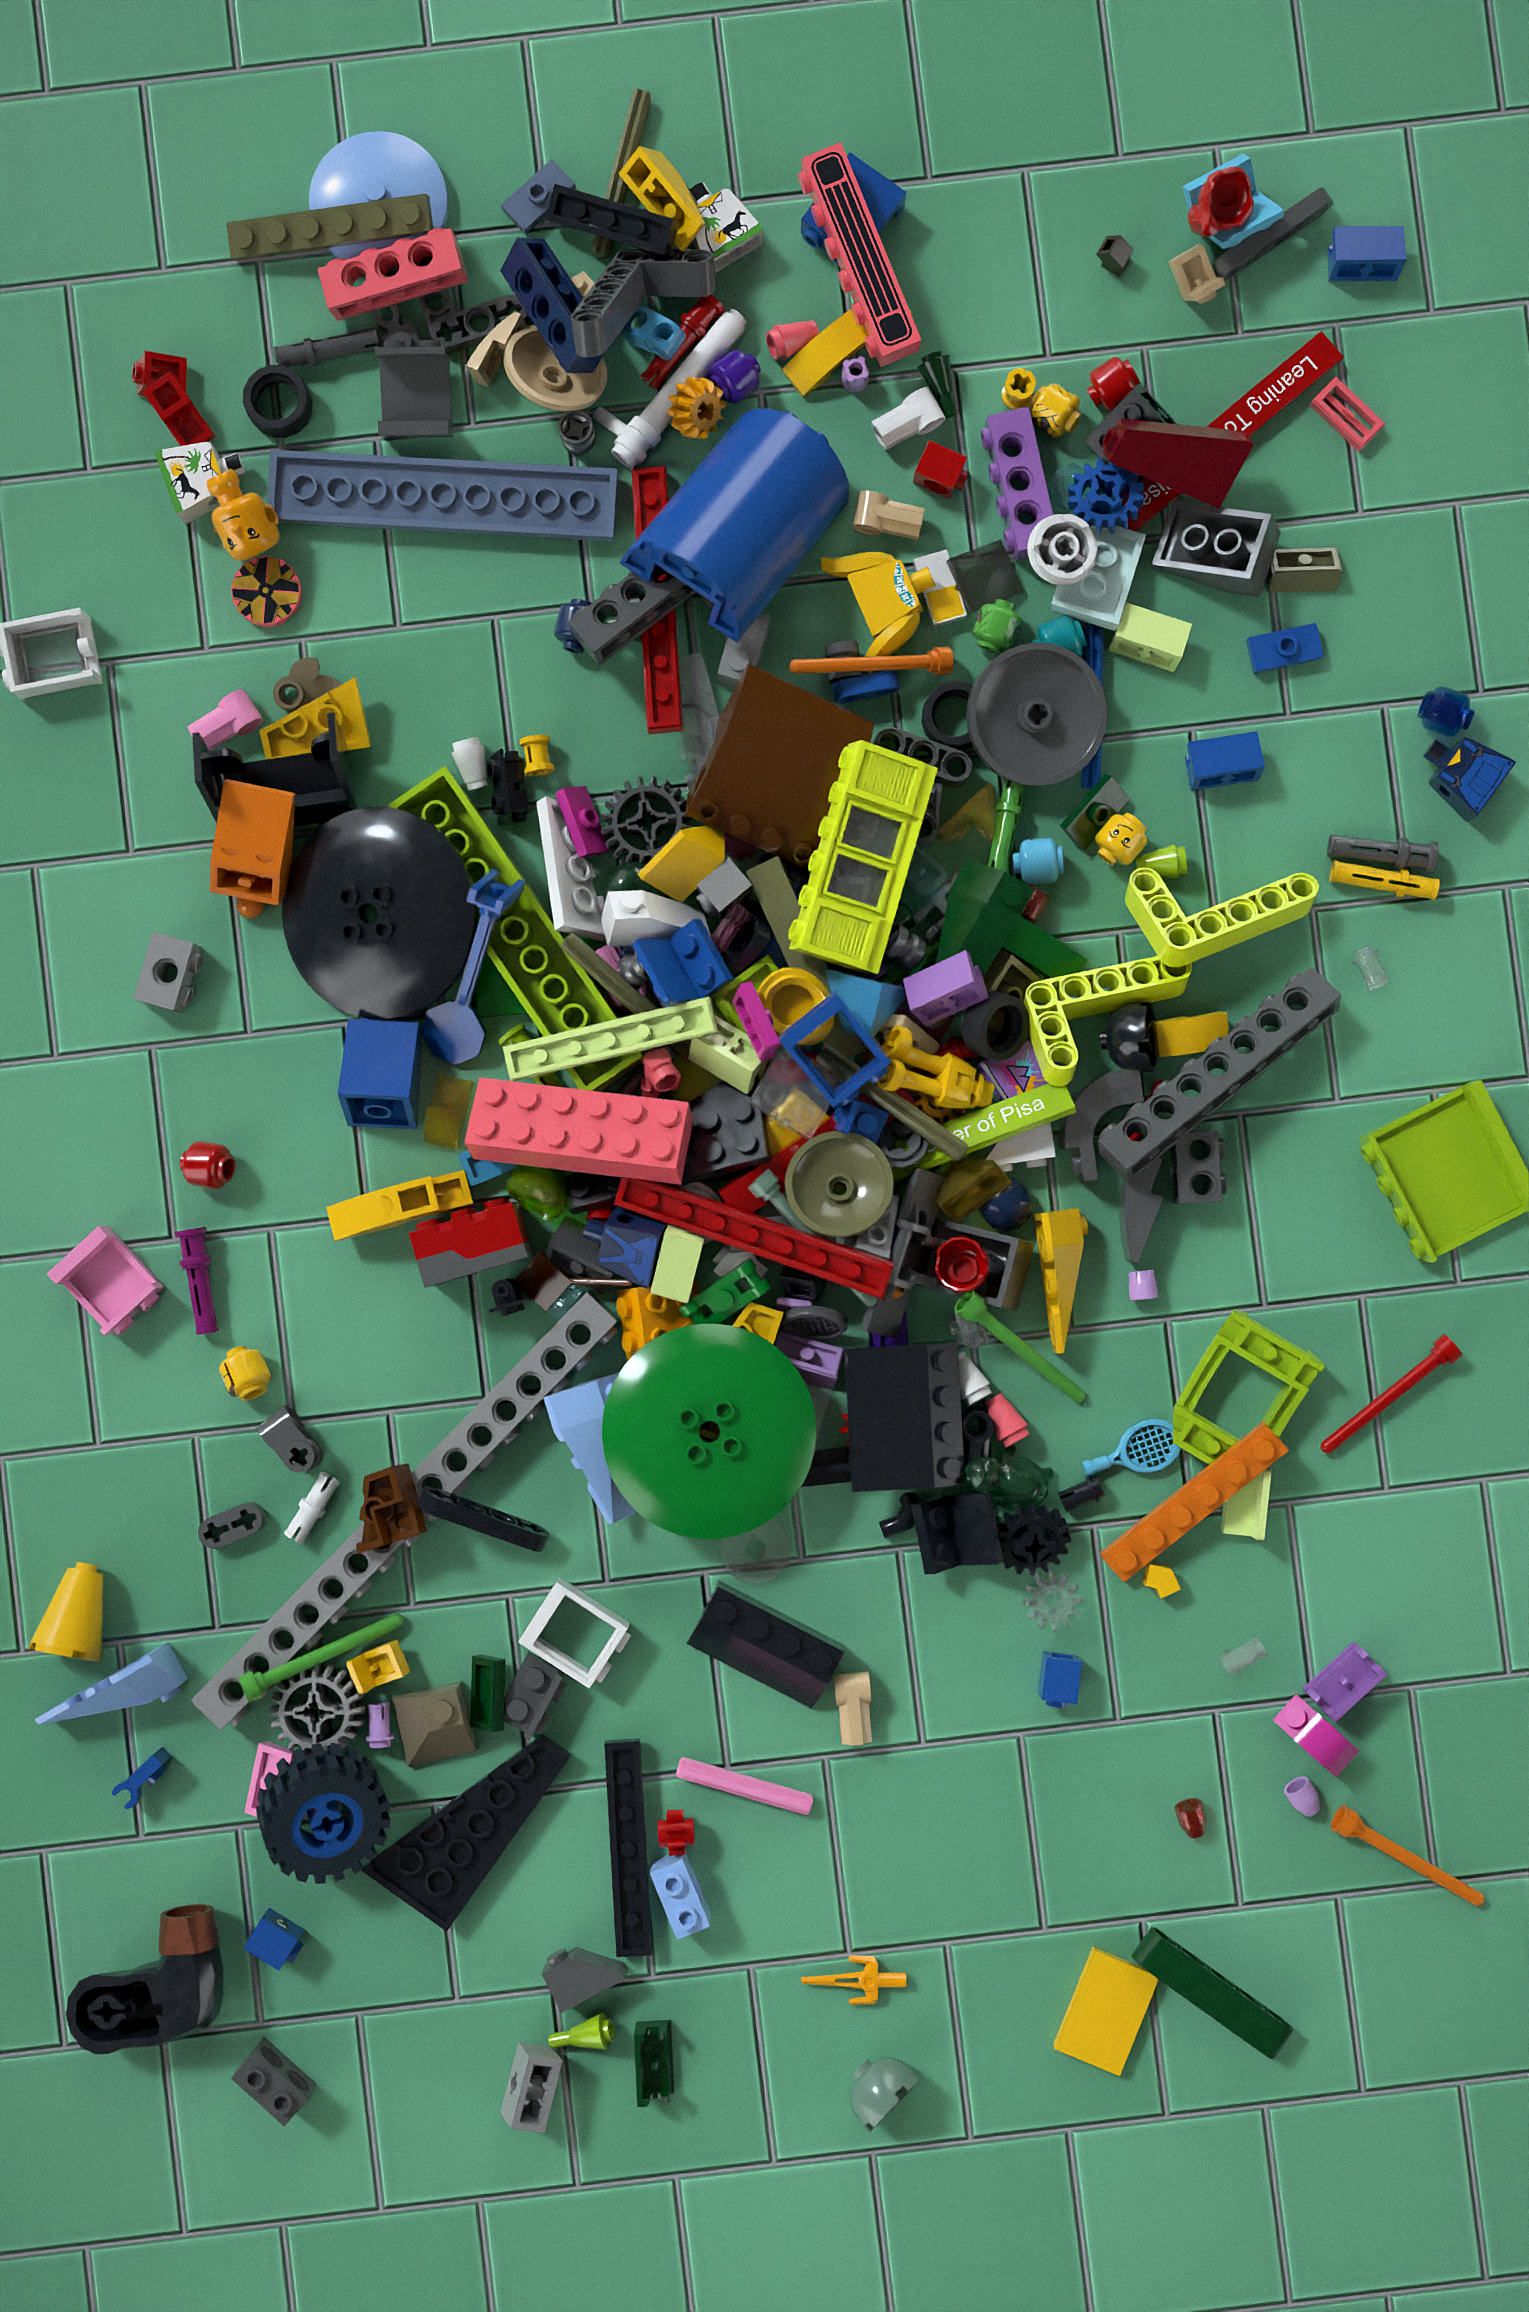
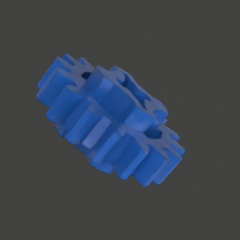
(1101, 509)

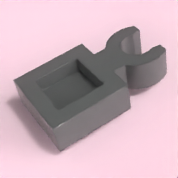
(395, 331)

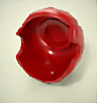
(961, 1264)

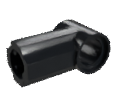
(976, 1444)

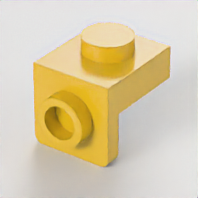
(378, 1666)

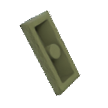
(1304, 570)

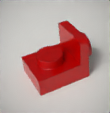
(154, 366)

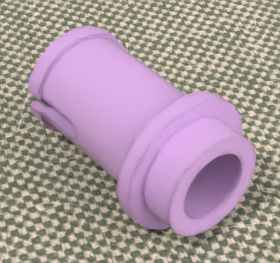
(379, 1725)

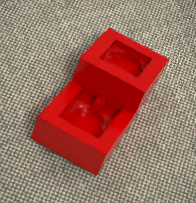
(178, 411)

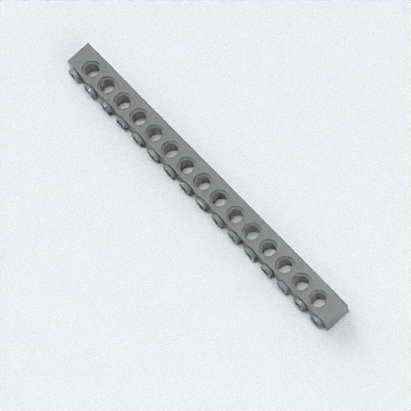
(216, 1698)

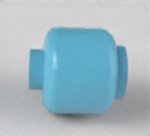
(1039, 861)

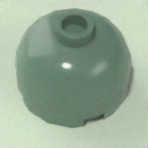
(880, 2089)

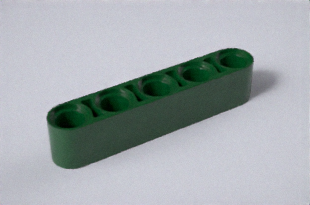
(1212, 1992)

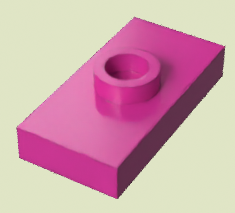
(582, 821)
(756, 1021)

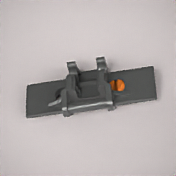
(908, 1253)

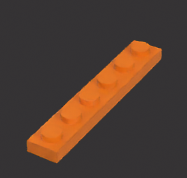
(1194, 1501)

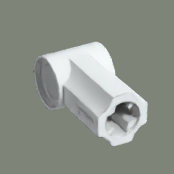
(916, 415)

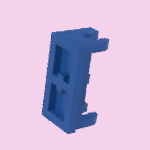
(1366, 253)
(1224, 761)

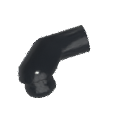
(904, 1520)

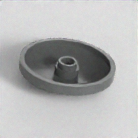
(1036, 714)

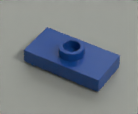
(1284, 648)

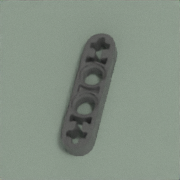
(1265, 240)

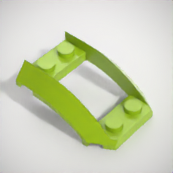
(1264, 1349)

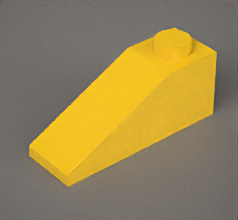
(663, 192)

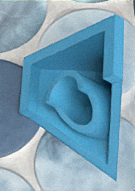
(868, 998)

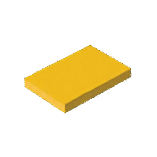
(1105, 2011)

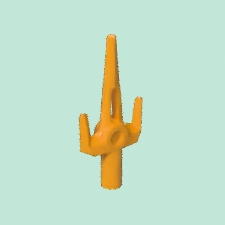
(868, 1980)

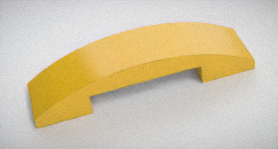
(825, 353)

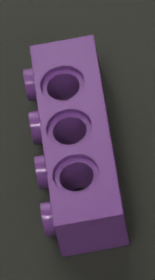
(1016, 430)

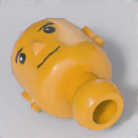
(242, 519)

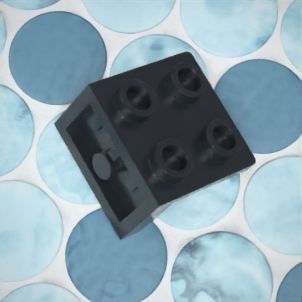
(1135, 406)
(957, 1531)

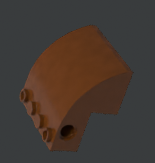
(774, 765)

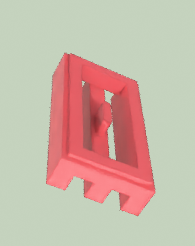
(1339, 424)

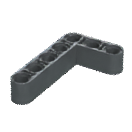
(625, 285)
(939, 753)

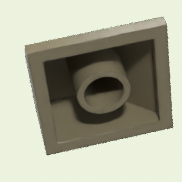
(434, 1723)

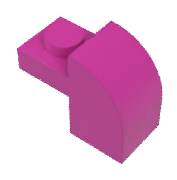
(1316, 1735)

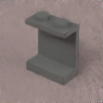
(415, 390)

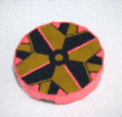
(266, 591)

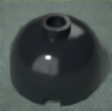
(1131, 1037)

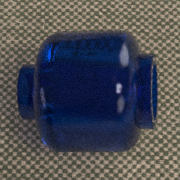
(1445, 711)

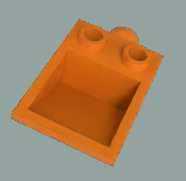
(252, 846)

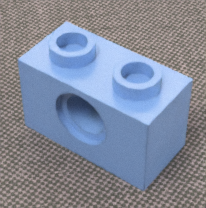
(680, 1894)

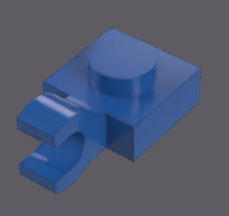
(148, 1771)

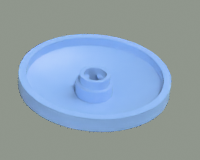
(374, 169)

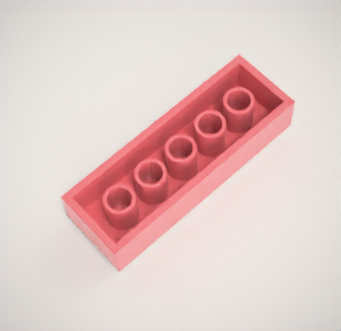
(579, 1130)

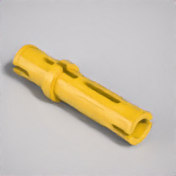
(1424, 888)

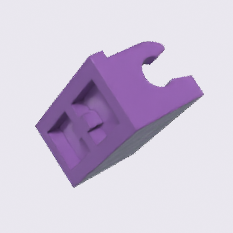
(945, 988)
(1344, 1681)

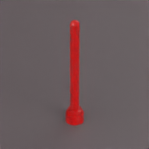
(1442, 1353)

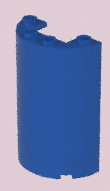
(746, 516)

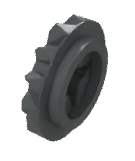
(901, 1158)

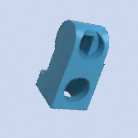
(655, 334)

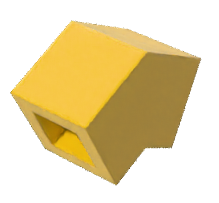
(1161, 1579)

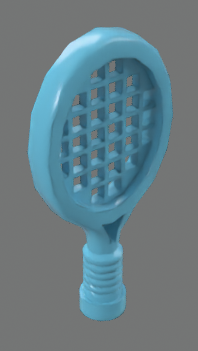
(1105, 1462)

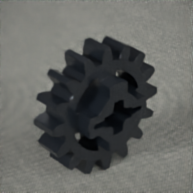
(1033, 1538)

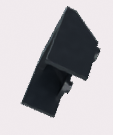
(319, 779)

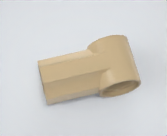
(879, 515)
(853, 1699)

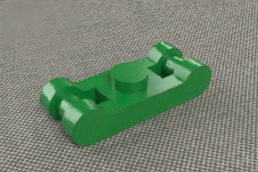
(726, 1295)

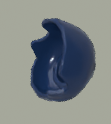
(1008, 1208)

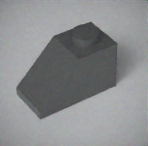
(580, 1975)

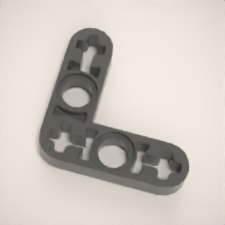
(449, 318)

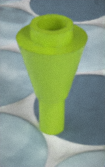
(592, 2033)

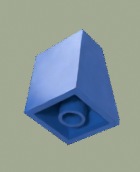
(381, 1073)

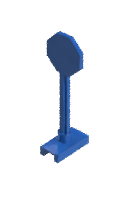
(454, 1026)

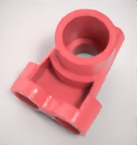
(659, 1073)

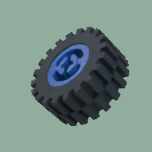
(312, 1787)

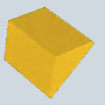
(685, 861)

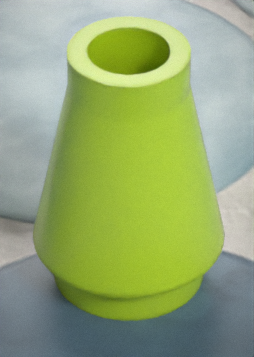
(1166, 861)

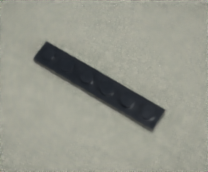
(628, 1847)

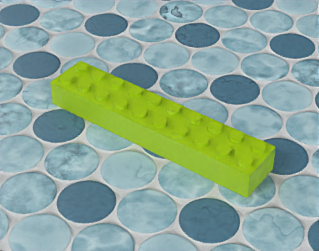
(523, 940)

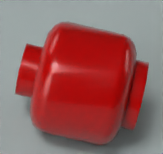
(1112, 382)
(207, 1165)

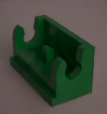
(653, 2061)

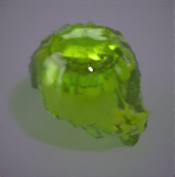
(537, 1190)

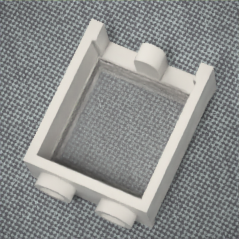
(49, 653)

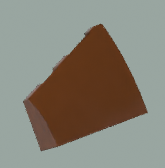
(389, 1508)

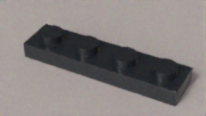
(612, 220)

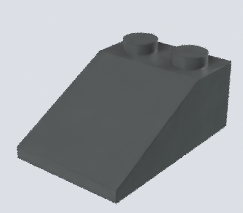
(1218, 547)
(1007, 1259)

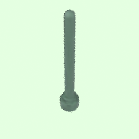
(768, 1189)

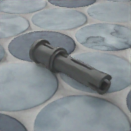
(1401, 849)

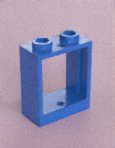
(812, 1020)

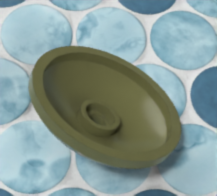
(834, 1161)

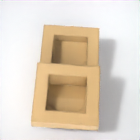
(490, 352)

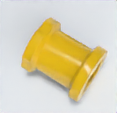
(1022, 380)
(536, 755)

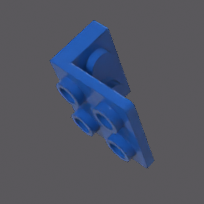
(683, 965)

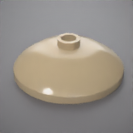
(541, 378)

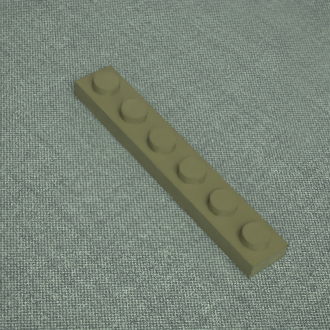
(330, 227)

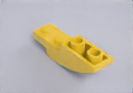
(398, 1205)

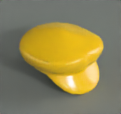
(789, 996)

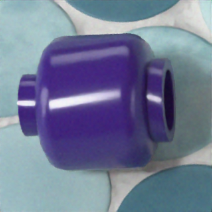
(736, 376)

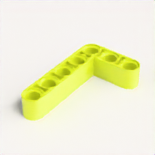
(1218, 920)
(1091, 1000)

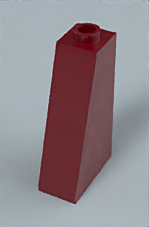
(1181, 457)

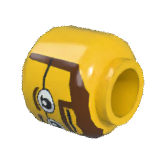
(245, 1373)

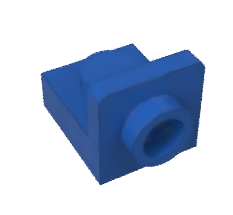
(860, 1119)

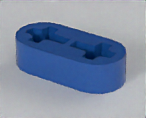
(865, 686)

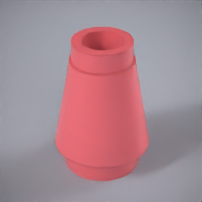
(790, 338)
(1007, 1422)

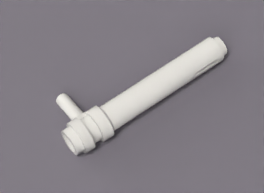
(645, 430)

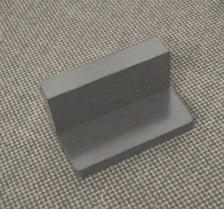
(576, 1254)

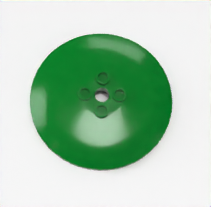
(656, 1420)

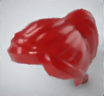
(1222, 202)

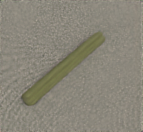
(628, 144)
(614, 983)
(895, 1105)

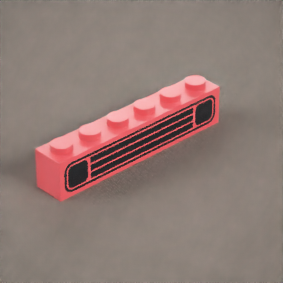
(860, 255)

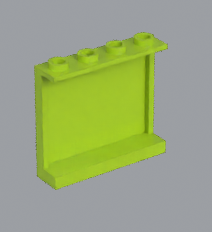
(1449, 1170)

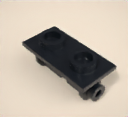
(504, 773)
(507, 1297)
(829, 1467)

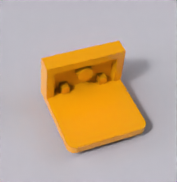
(648, 1316)

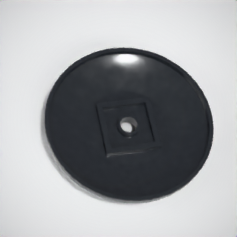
(420, 902)

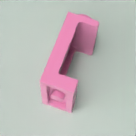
(107, 1280)

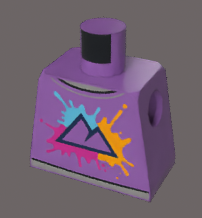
(1014, 1074)

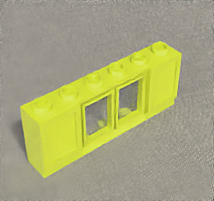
(862, 857)

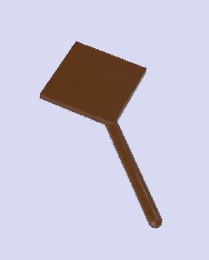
(546, 1282)

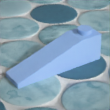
(577, 1420)
(136, 1684)

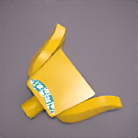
(884, 595)

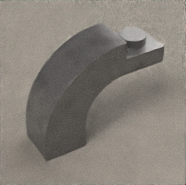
(1094, 1100)

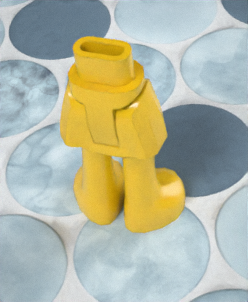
(953, 1080)

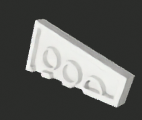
(569, 878)

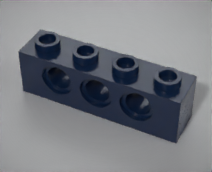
(548, 299)

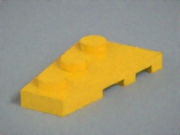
(296, 730)

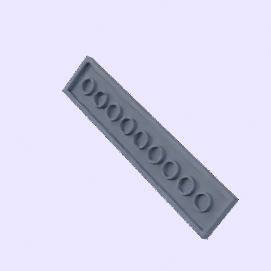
(443, 495)

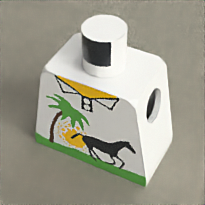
(728, 227)
(186, 475)

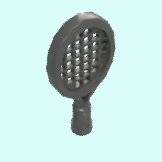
(814, 1322)

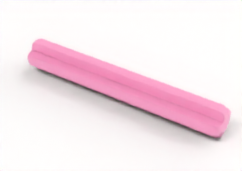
(744, 1785)

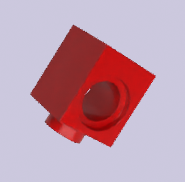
(941, 470)

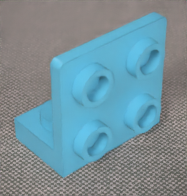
(1263, 214)

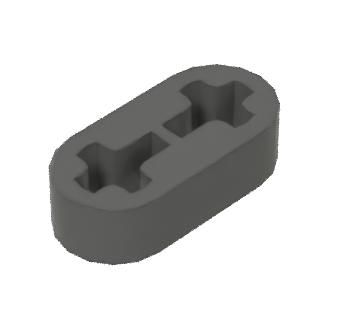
(235, 1532)

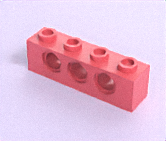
(409, 282)

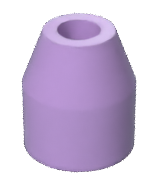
(1302, 1796)

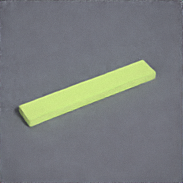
(610, 1039)

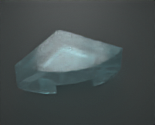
(566, 1301)

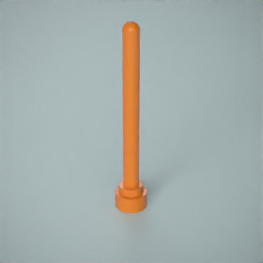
(938, 661)
(1348, 1824)

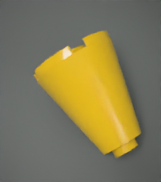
(74, 1616)

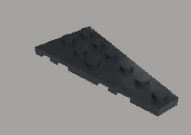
(723, 1139)
(455, 1848)

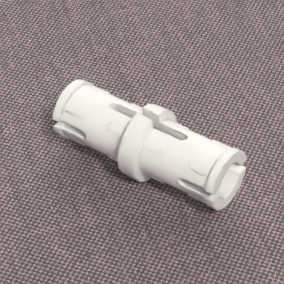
(312, 1507)

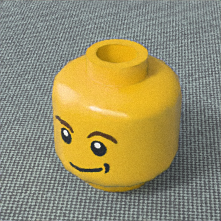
(1121, 839)

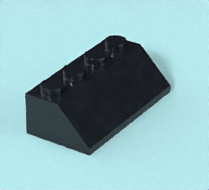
(766, 1644)

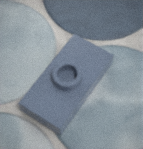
(532, 199)

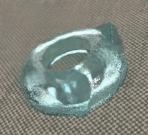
(1056, 488)

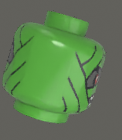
(997, 626)

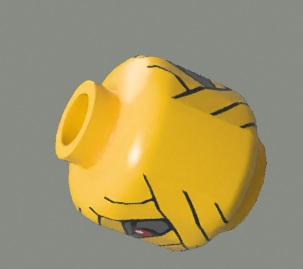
(1055, 410)

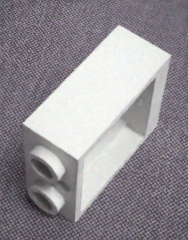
(600, 1668)

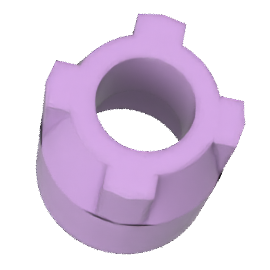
(851, 382)
(1142, 1285)

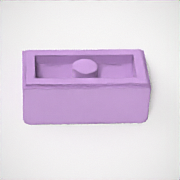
(814, 1360)

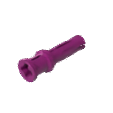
(195, 1262)

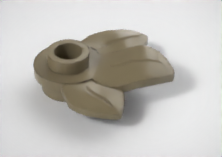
(307, 681)

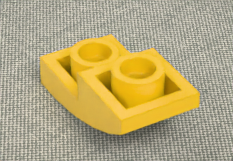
(1188, 1034)

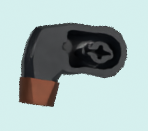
(158, 1998)

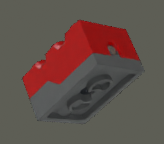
(470, 1242)

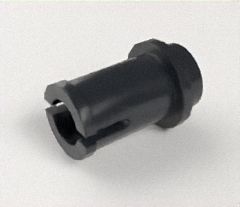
(1081, 1494)

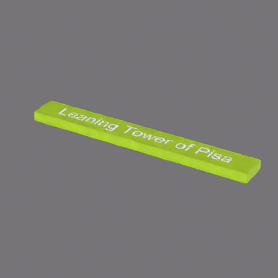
(994, 1124)

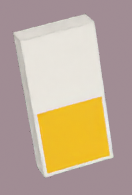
(942, 600)

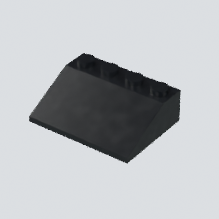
(904, 1416)

